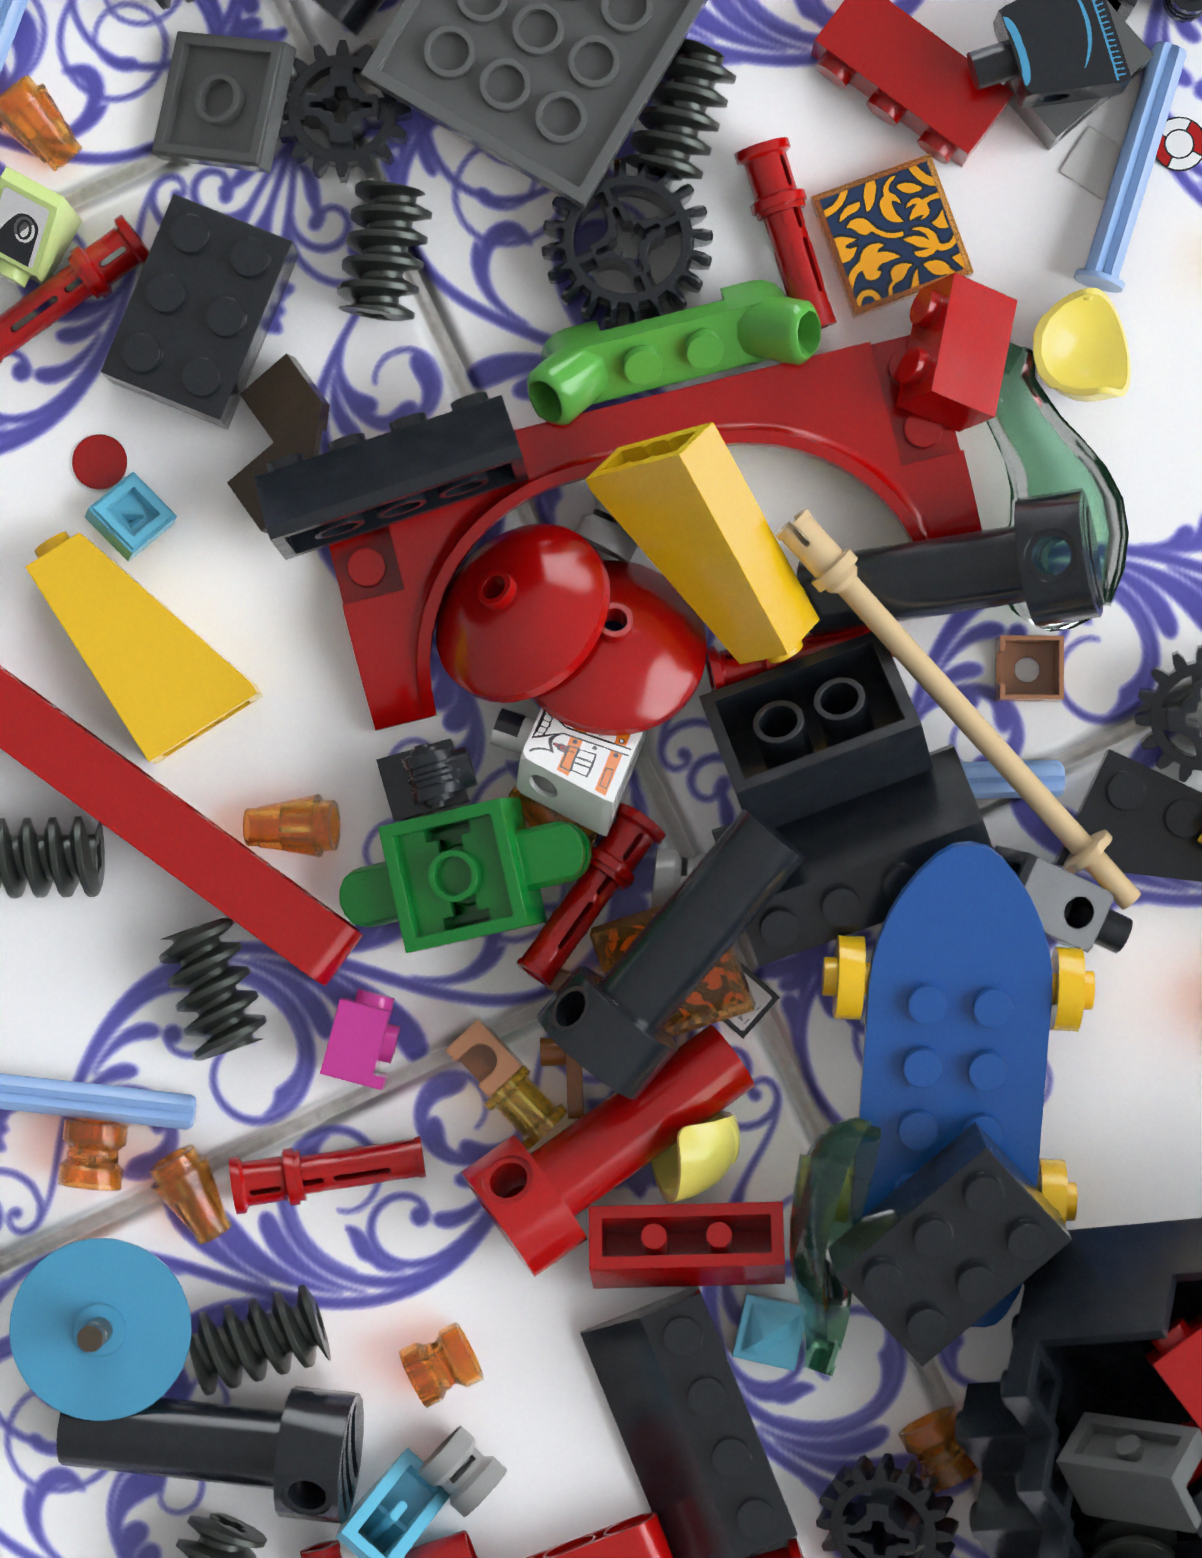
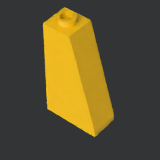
(708, 539)
(145, 658)

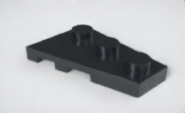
(1147, 815)

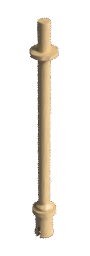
(837, 573)

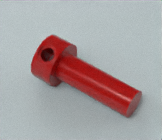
(541, 1192)

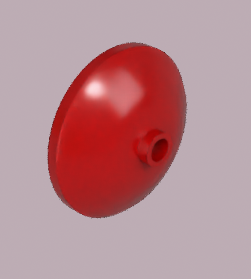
(523, 613)
(635, 673)

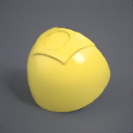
(1083, 348)
(697, 1158)

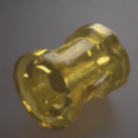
(525, 1107)

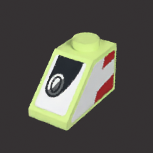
(33, 229)

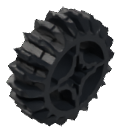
(653, 235)

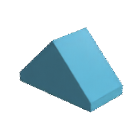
(392, 1511)

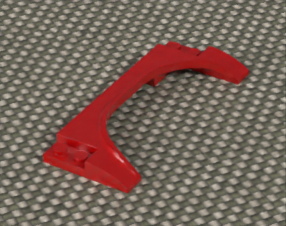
(829, 409)

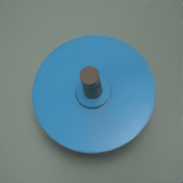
(100, 1329)

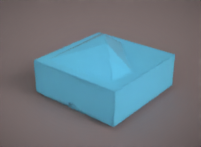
(130, 516)
(769, 1331)

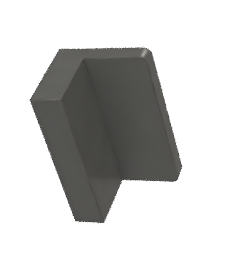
(1133, 1470)

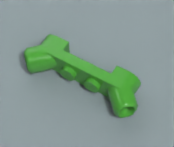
(743, 328)

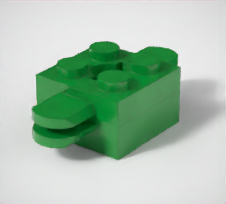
(464, 874)

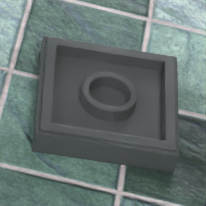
(224, 101)

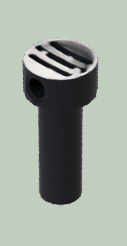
(981, 569)
(618, 1019)
(302, 1453)

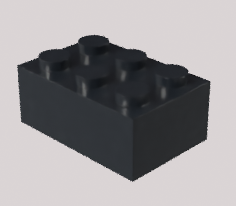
(200, 311)
(817, 731)
(948, 1244)

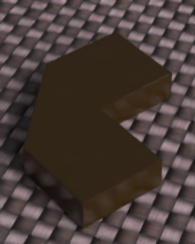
(292, 416)

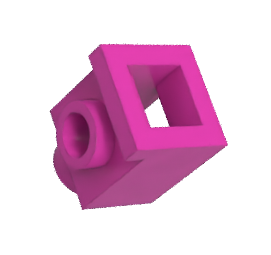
(361, 1039)

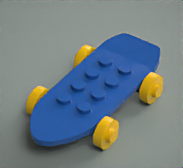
(960, 1021)

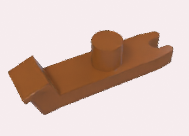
(553, 1055)

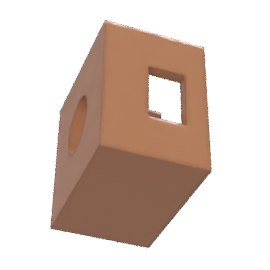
(1049, 655)
(484, 1056)

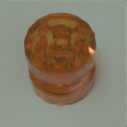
(93, 1154)
(441, 1364)
(936, 1448)

